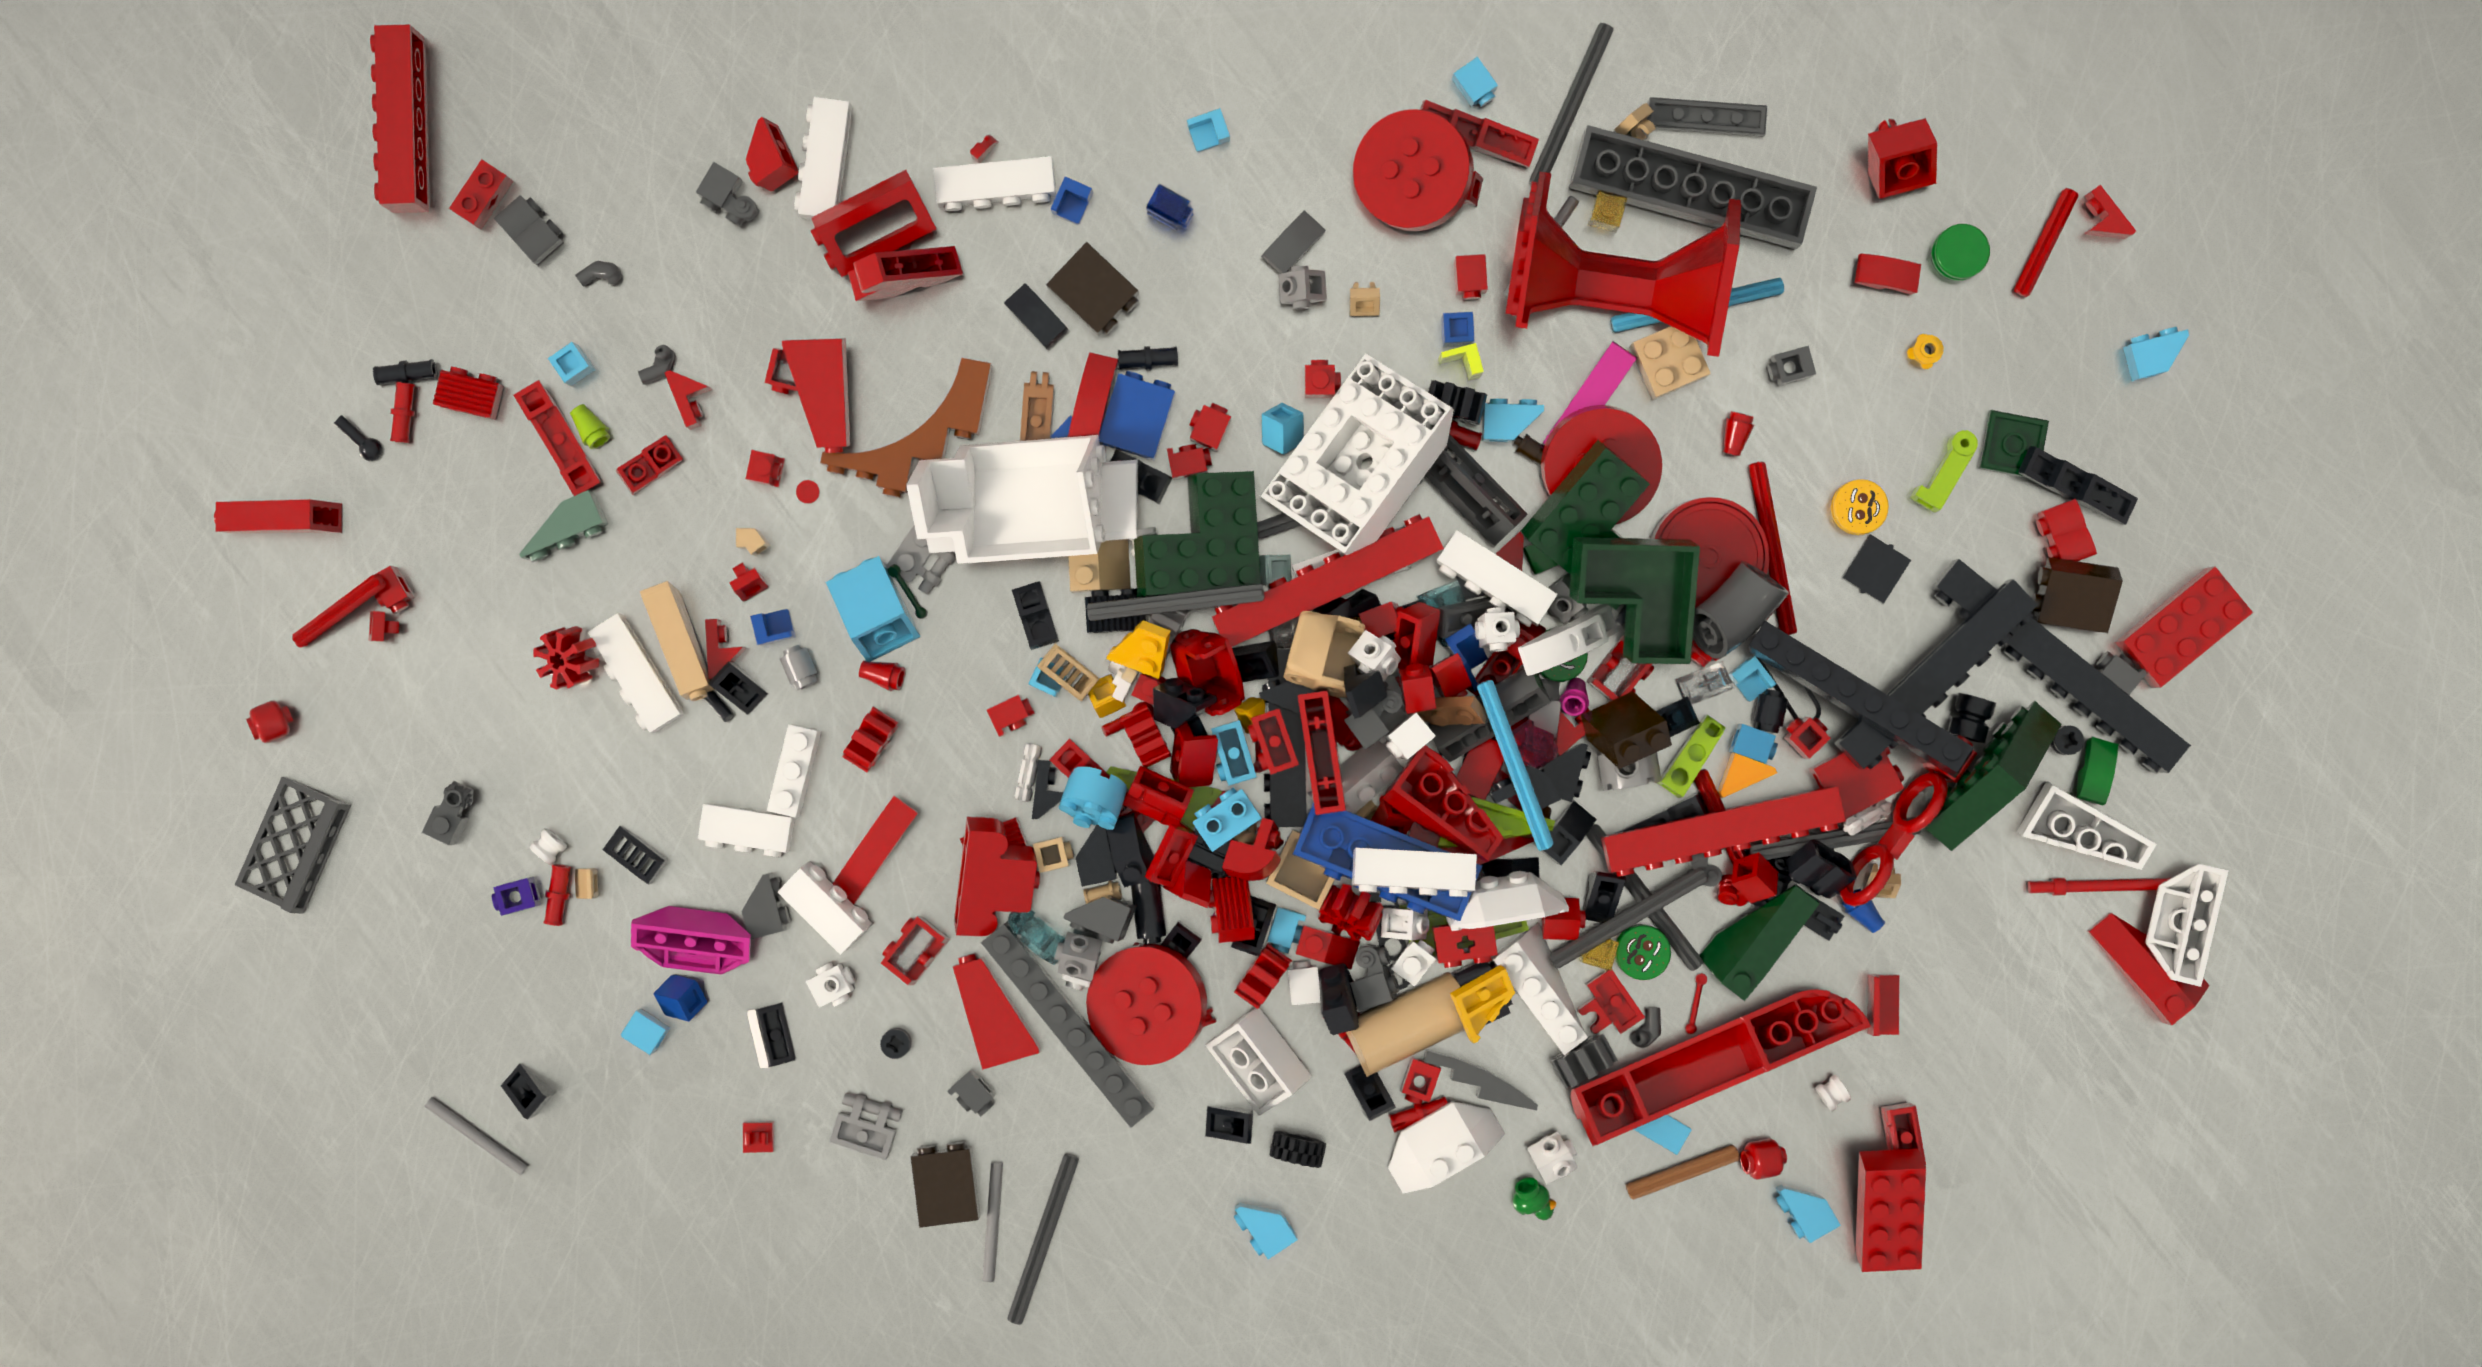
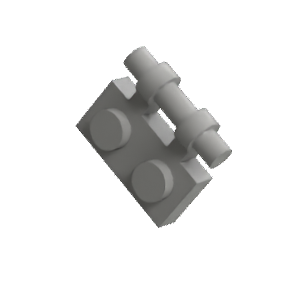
(913, 555)
(862, 1134)

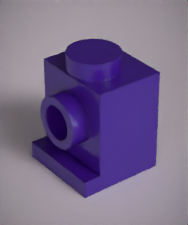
(503, 900)

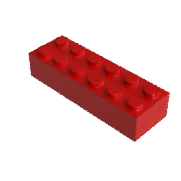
(400, 118)

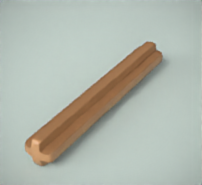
(1682, 1172)

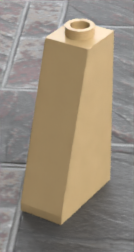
(677, 640)

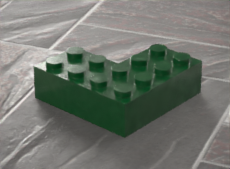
(1585, 505)
(1221, 542)
(1654, 581)
(1997, 775)

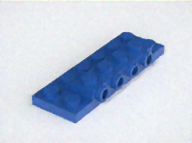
(1331, 843)

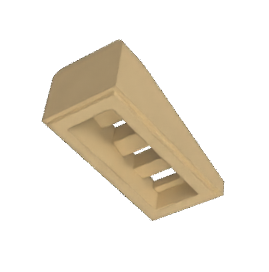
(1083, 685)

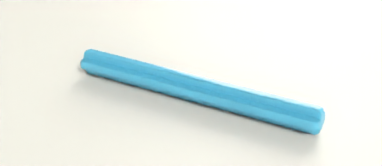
(1738, 295)
(1515, 765)

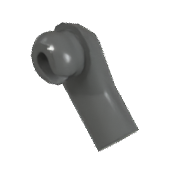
(1650, 1030)

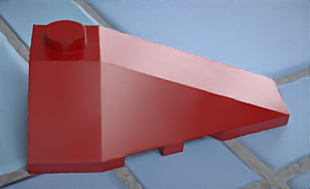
(1438, 801)
(2133, 958)

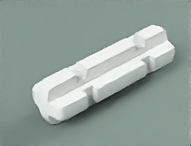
(1027, 772)
(1866, 817)

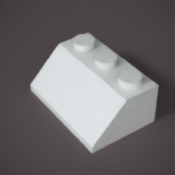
(1258, 1061)

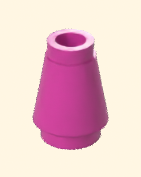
(1575, 697)

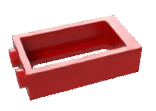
(864, 205)

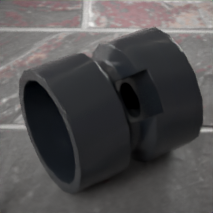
(1972, 714)

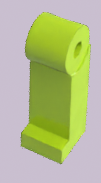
(1960, 451)
(1692, 757)

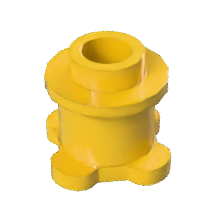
(1918, 353)

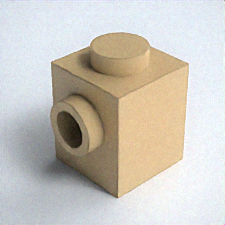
(1053, 854)

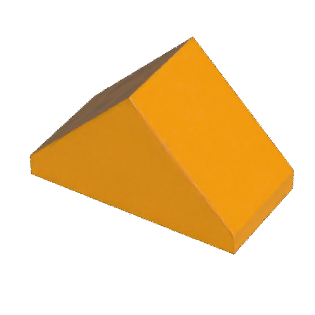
(1742, 773)

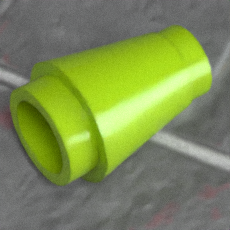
(590, 428)

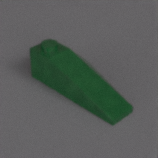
(1750, 947)

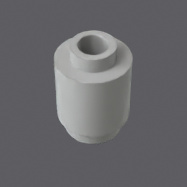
(798, 667)

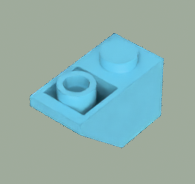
(2156, 355)
(1506, 421)
(1810, 1213)
(1267, 1226)

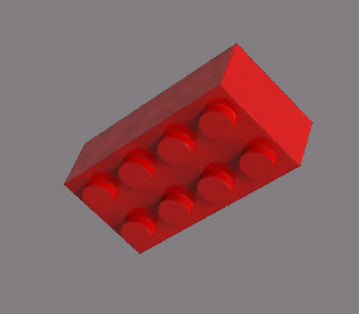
(2184, 627)
(1890, 1210)

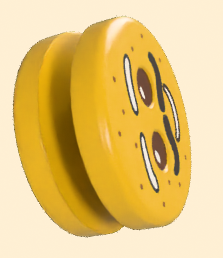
(1859, 507)

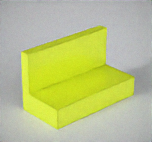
(1470, 358)

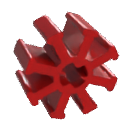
(566, 657)
(1145, 736)
(870, 739)
(1351, 912)
(1262, 976)

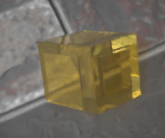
(1602, 955)

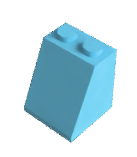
(872, 609)

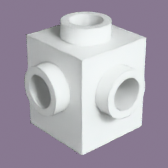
(1489, 636)
(1375, 654)
(821, 989)
(1553, 1157)

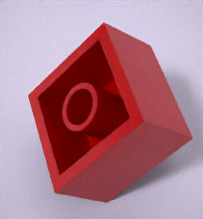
(1902, 157)

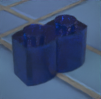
(1170, 208)

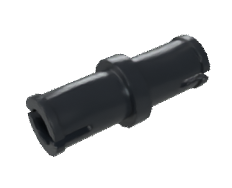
(1147, 357)
(404, 372)

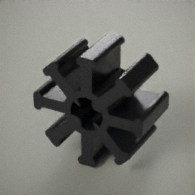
(1465, 401)

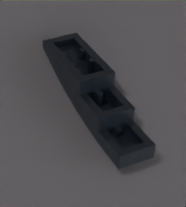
(2077, 484)

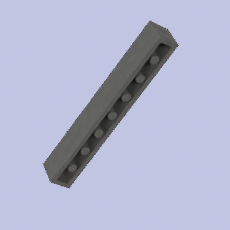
(1068, 1025)

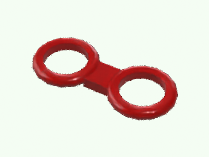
(1896, 837)

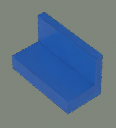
(1467, 646)

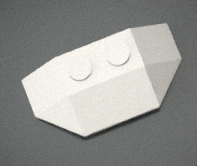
(1509, 900)
(2186, 922)
(1443, 1145)

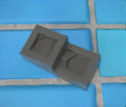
(1293, 243)

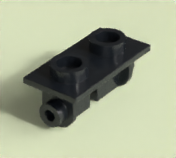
(1825, 920)

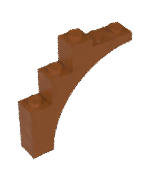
(894, 463)

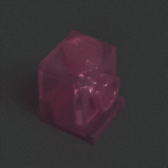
(1535, 744)

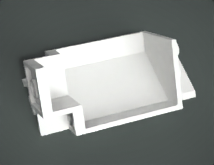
(1024, 500)

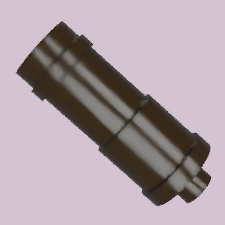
(1529, 448)

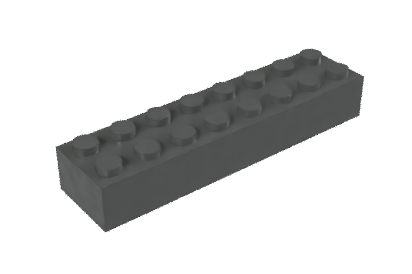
(1692, 186)

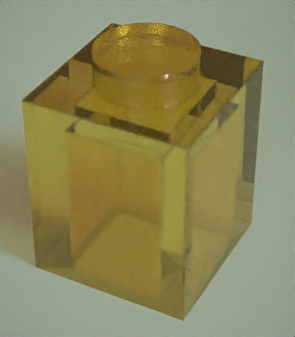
(1607, 211)

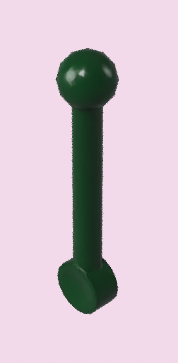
(894, 571)

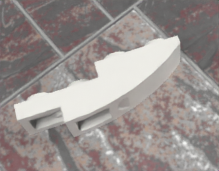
(1568, 641)

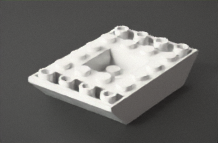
(1368, 417)

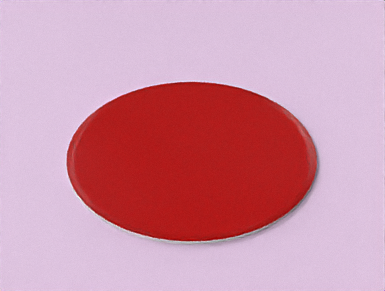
(807, 491)

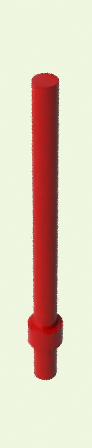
(2060, 886)

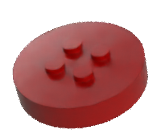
(1413, 170)
(1615, 429)
(1725, 538)
(1146, 1004)

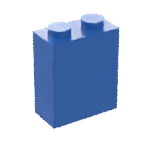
(1137, 415)

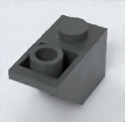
(763, 909)
(1105, 916)

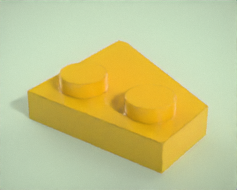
(1143, 649)
(1482, 1000)

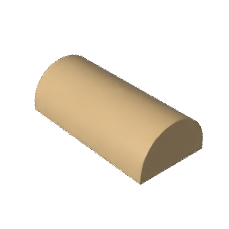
(1406, 1024)

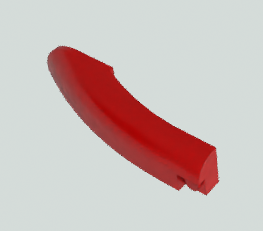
(1714, 1062)

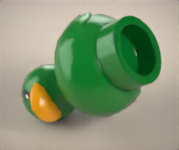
(1533, 1198)

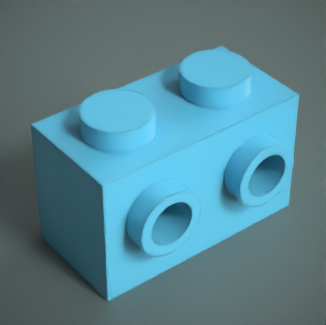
(1234, 754)
(1226, 819)

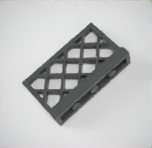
(310, 861)

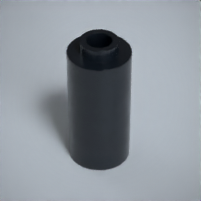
(1149, 912)

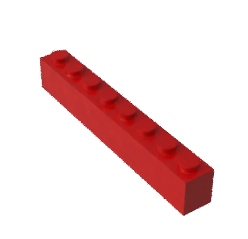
(1329, 581)
(1723, 829)

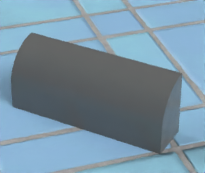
(1519, 697)

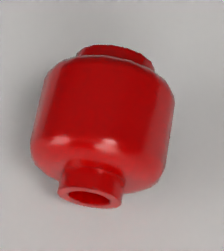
(269, 721)
(1763, 1159)

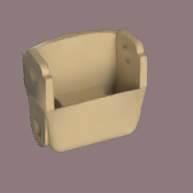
(1322, 651)

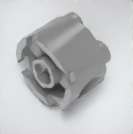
(1619, 778)

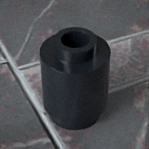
(1770, 711)

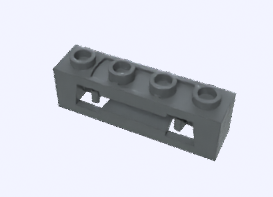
(1473, 493)

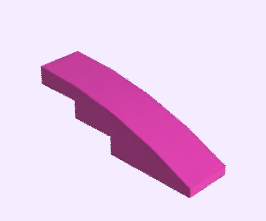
(1601, 381)

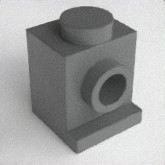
(1801, 361)
(2120, 671)
(973, 1093)

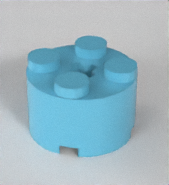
(1093, 798)

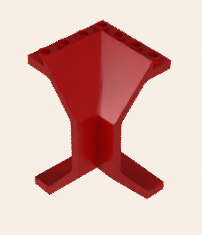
(1682, 289)

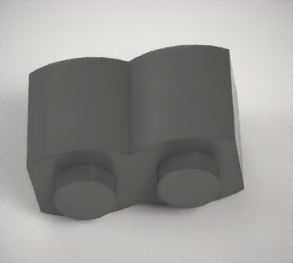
(528, 229)

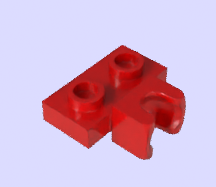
(1611, 1004)

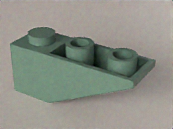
(570, 520)

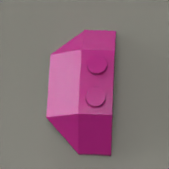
(691, 940)

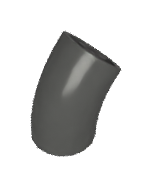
(1736, 610)

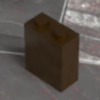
(1093, 290)
(2077, 594)
(1626, 730)
(945, 1185)

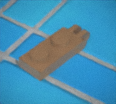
(1037, 408)
(1455, 711)

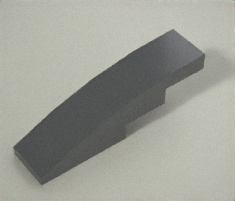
(1489, 1085)

